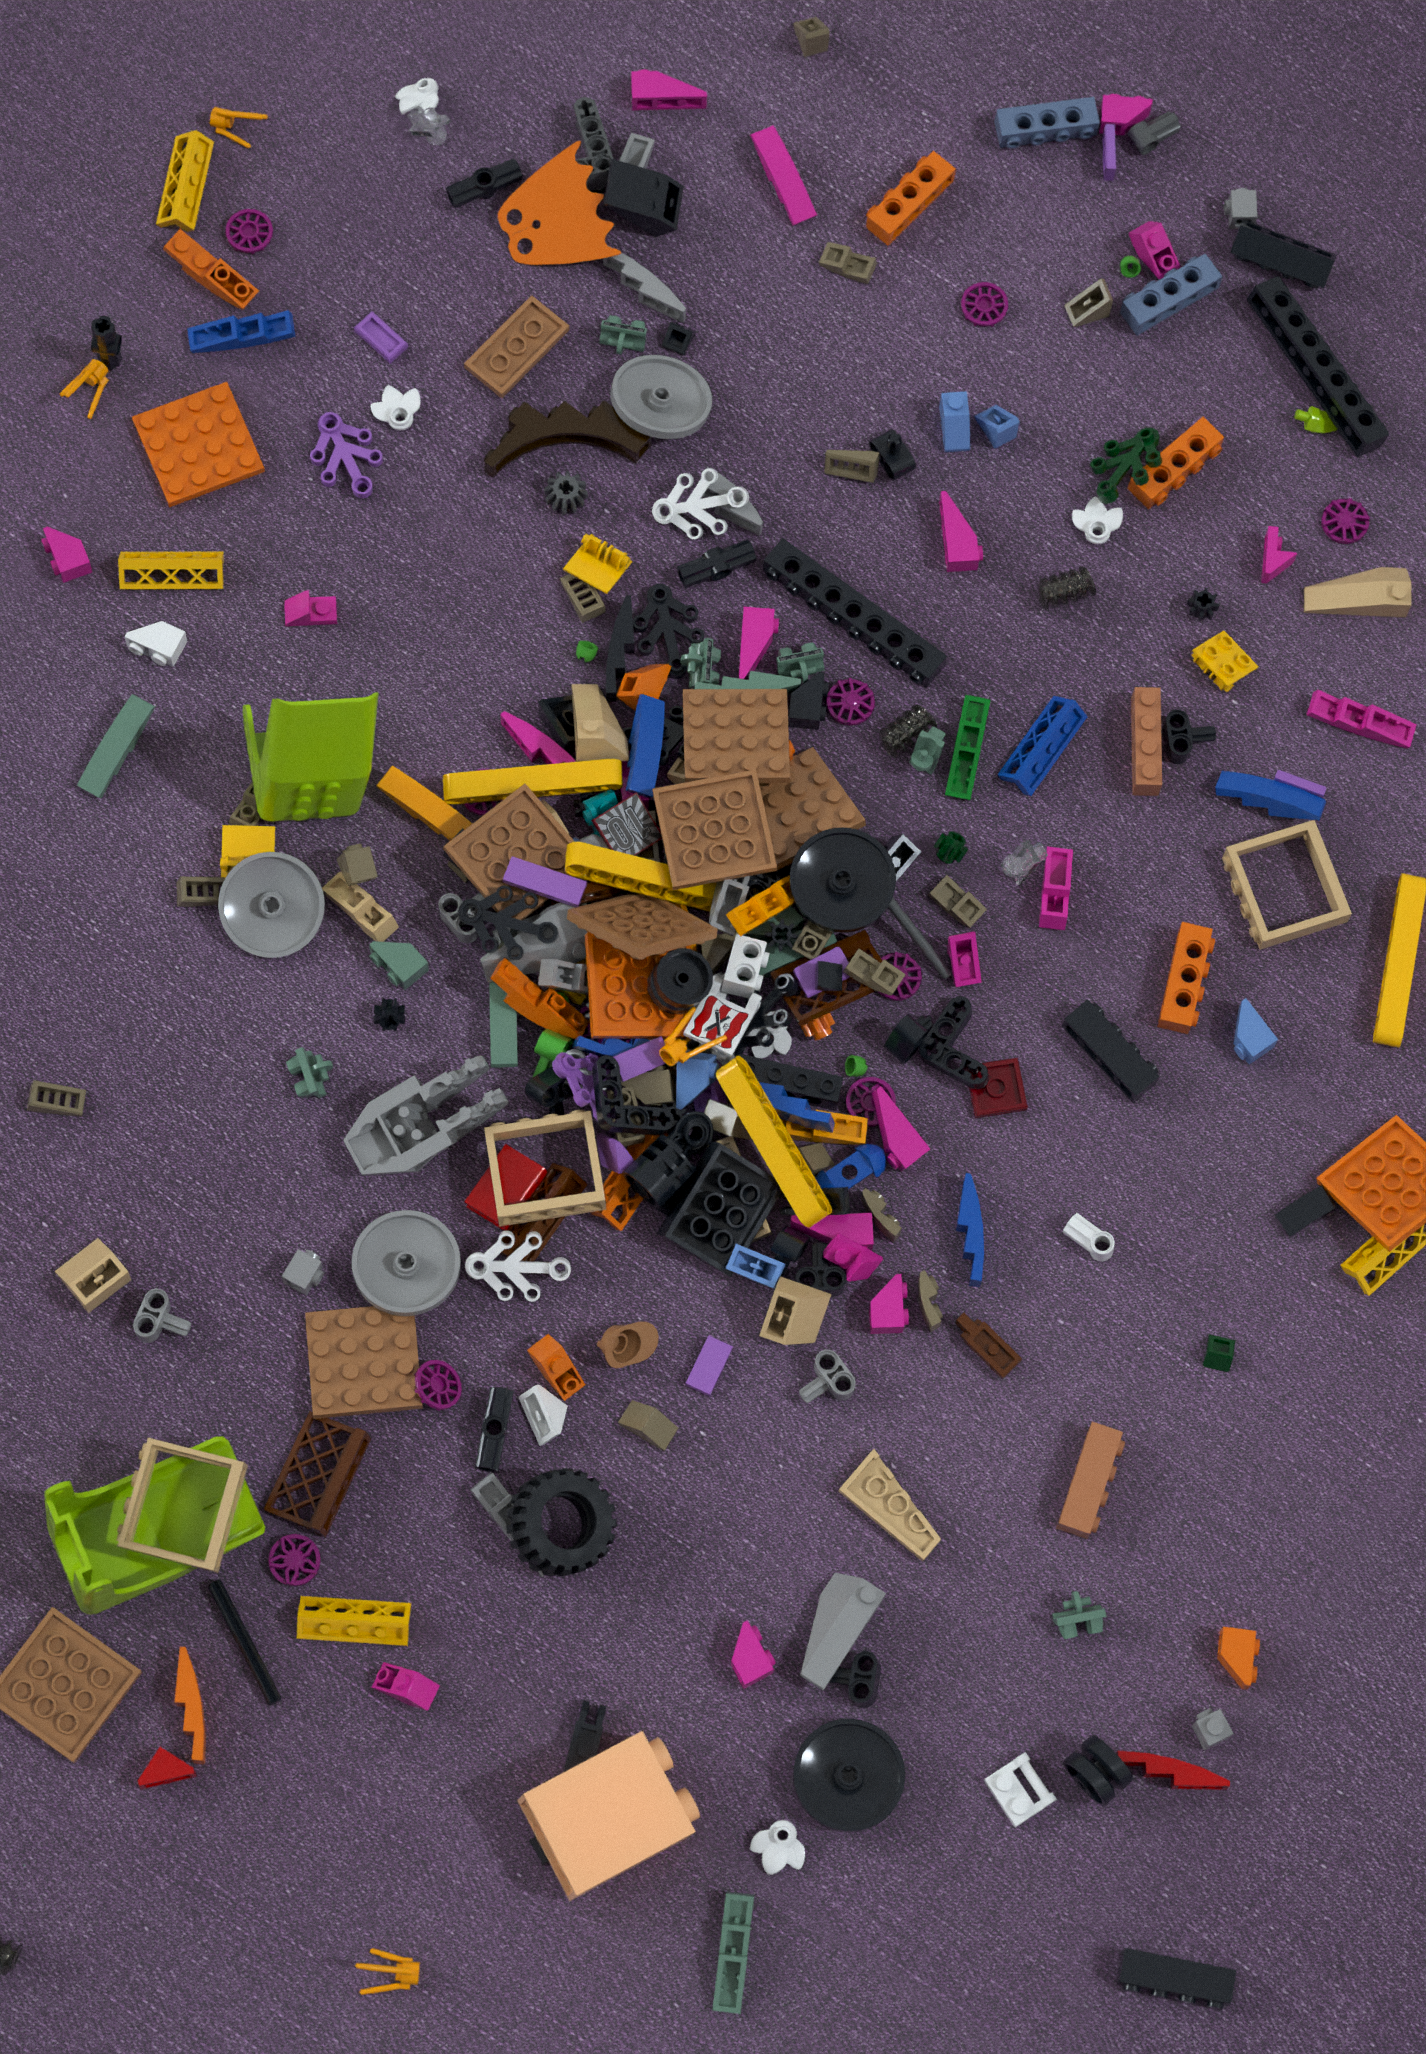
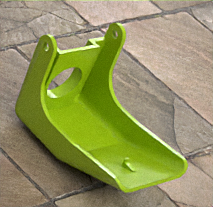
(312, 757)
(174, 1517)

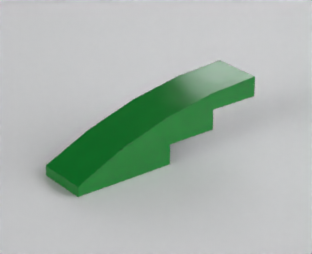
(967, 747)

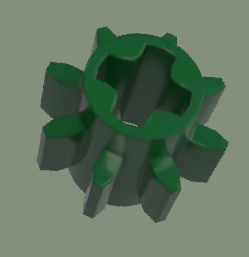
(951, 847)

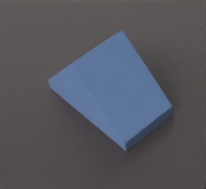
(998, 425)
(755, 1266)

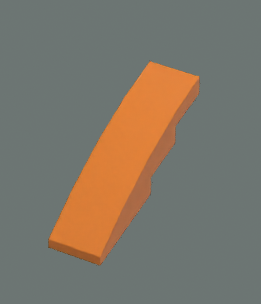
(189, 1696)

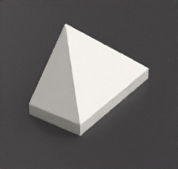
(544, 1413)

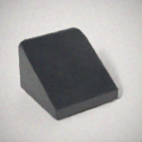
(678, 338)
(828, 976)

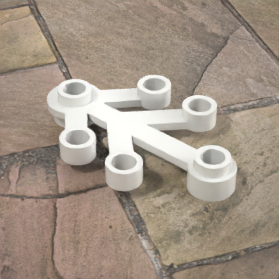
(695, 504)
(513, 1266)

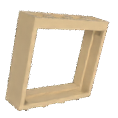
(1324, 868)
(550, 1207)
(140, 1482)

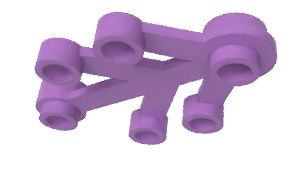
(344, 451)
(567, 1067)

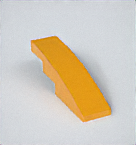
(422, 803)
(762, 907)
(847, 1130)

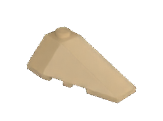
(1367, 593)
(595, 726)

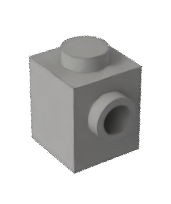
(1240, 207)
(303, 1271)
(1211, 1728)

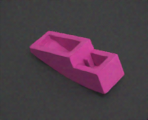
(1056, 888)

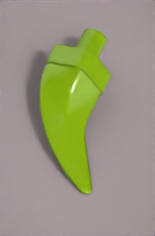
(1315, 420)

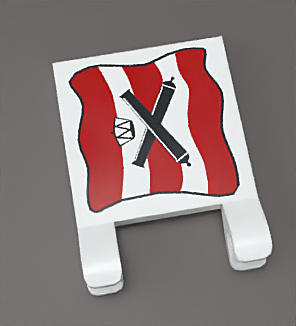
(721, 1017)

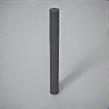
(919, 939)

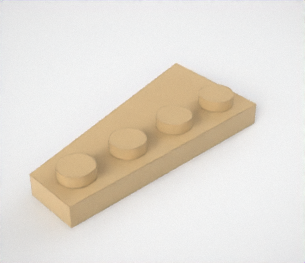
(886, 1503)

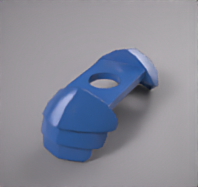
(866, 1160)

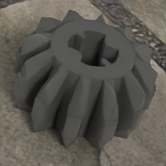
(565, 501)

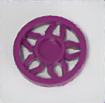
(866, 1099)
(294, 1560)

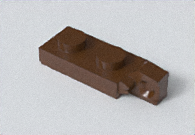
(988, 1345)

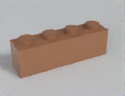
(1146, 741)
(1090, 1479)

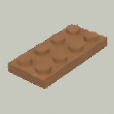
(516, 346)

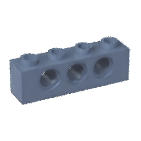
(1055, 113)
(1142, 317)

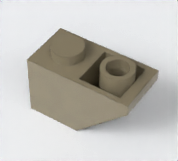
(357, 864)
(654, 1086)

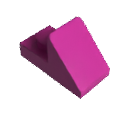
(1274, 559)
(307, 610)
(964, 959)
(853, 1257)

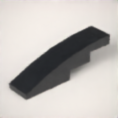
(621, 642)

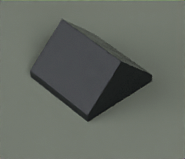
(559, 720)

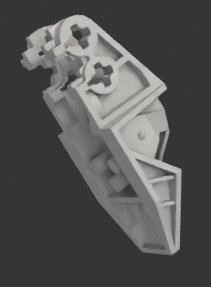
(398, 1133)

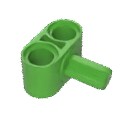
(548, 1047)

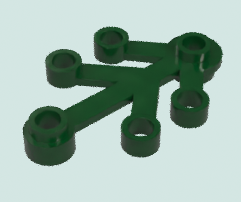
(1144, 440)

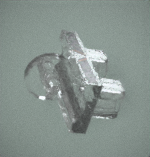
(429, 125)
(1024, 861)

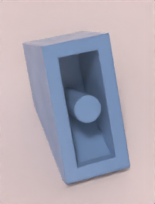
(955, 421)
(1251, 1034)
(694, 1078)

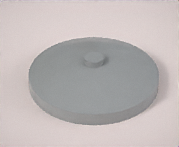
(661, 396)
(271, 904)
(406, 1263)

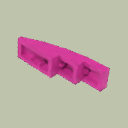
(783, 175)
(1361, 720)
(534, 742)

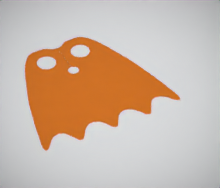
(566, 213)

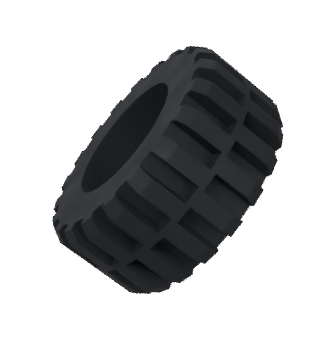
(594, 1515)

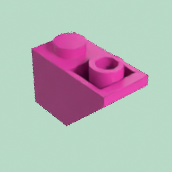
(1123, 112)
(1154, 248)
(68, 554)
(887, 1310)
(749, 1658)
(406, 1686)

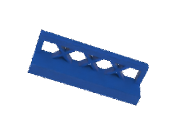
(1047, 744)

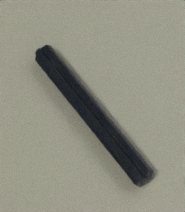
(244, 1642)

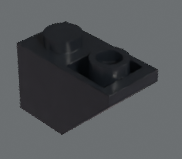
(806, 703)

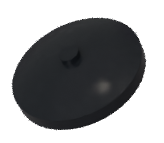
(842, 879)
(849, 1775)

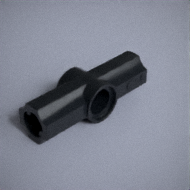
(497, 177)
(106, 342)
(716, 563)
(490, 1445)

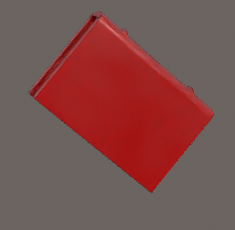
(518, 1181)

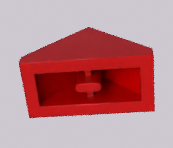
(165, 1769)

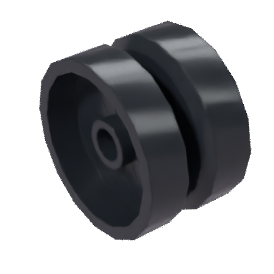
(680, 981)
(1098, 1770)

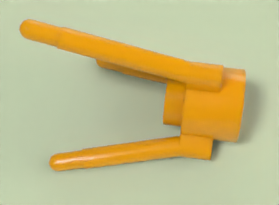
(224, 119)
(92, 374)
(675, 1050)
(406, 1972)

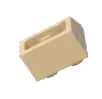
(93, 1275)
(794, 1313)

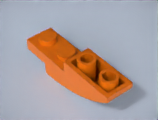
(210, 272)
(543, 1008)

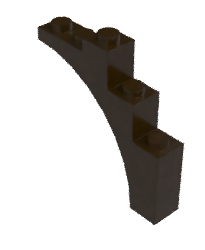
(565, 426)

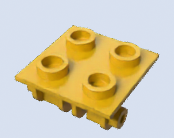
(598, 564)
(1224, 659)
(242, 842)

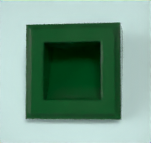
(1219, 1353)

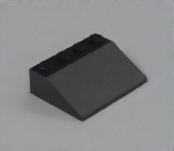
(720, 1207)

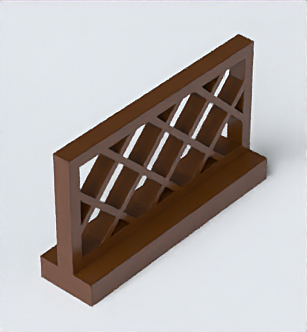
(849, 947)
(336, 1486)

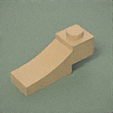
(361, 908)

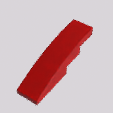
(1182, 1774)

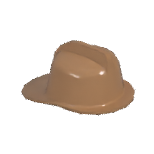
(628, 1343)

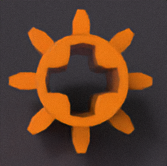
(819, 1027)

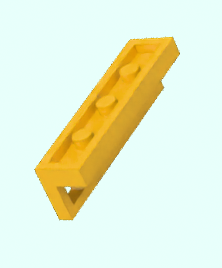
(189, 181)
(171, 560)
(1373, 1257)
(353, 1624)

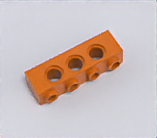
(888, 226)
(1199, 435)
(1172, 1015)

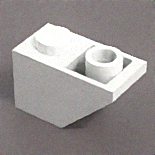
(157, 641)

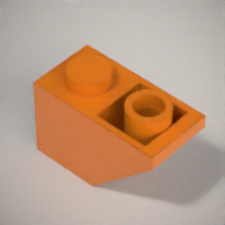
(645, 680)
(556, 1366)
(1237, 1654)

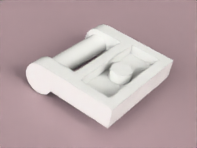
(1013, 1796)

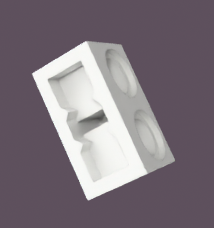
(740, 965)

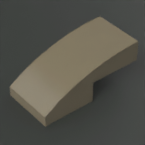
(846, 263)
(956, 902)
(876, 975)

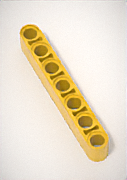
(541, 779)
(632, 874)
(1400, 960)
(773, 1141)

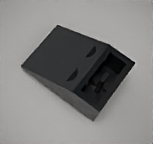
(644, 197)

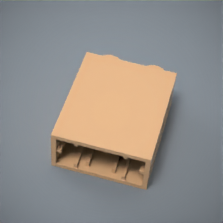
(609, 1814)

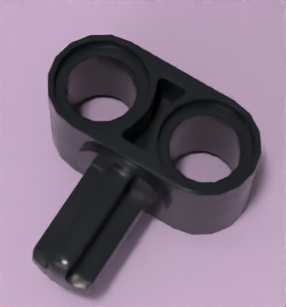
(894, 455)
(1183, 736)
(908, 1037)
(549, 1091)
(789, 1246)
(820, 1272)
(857, 1679)

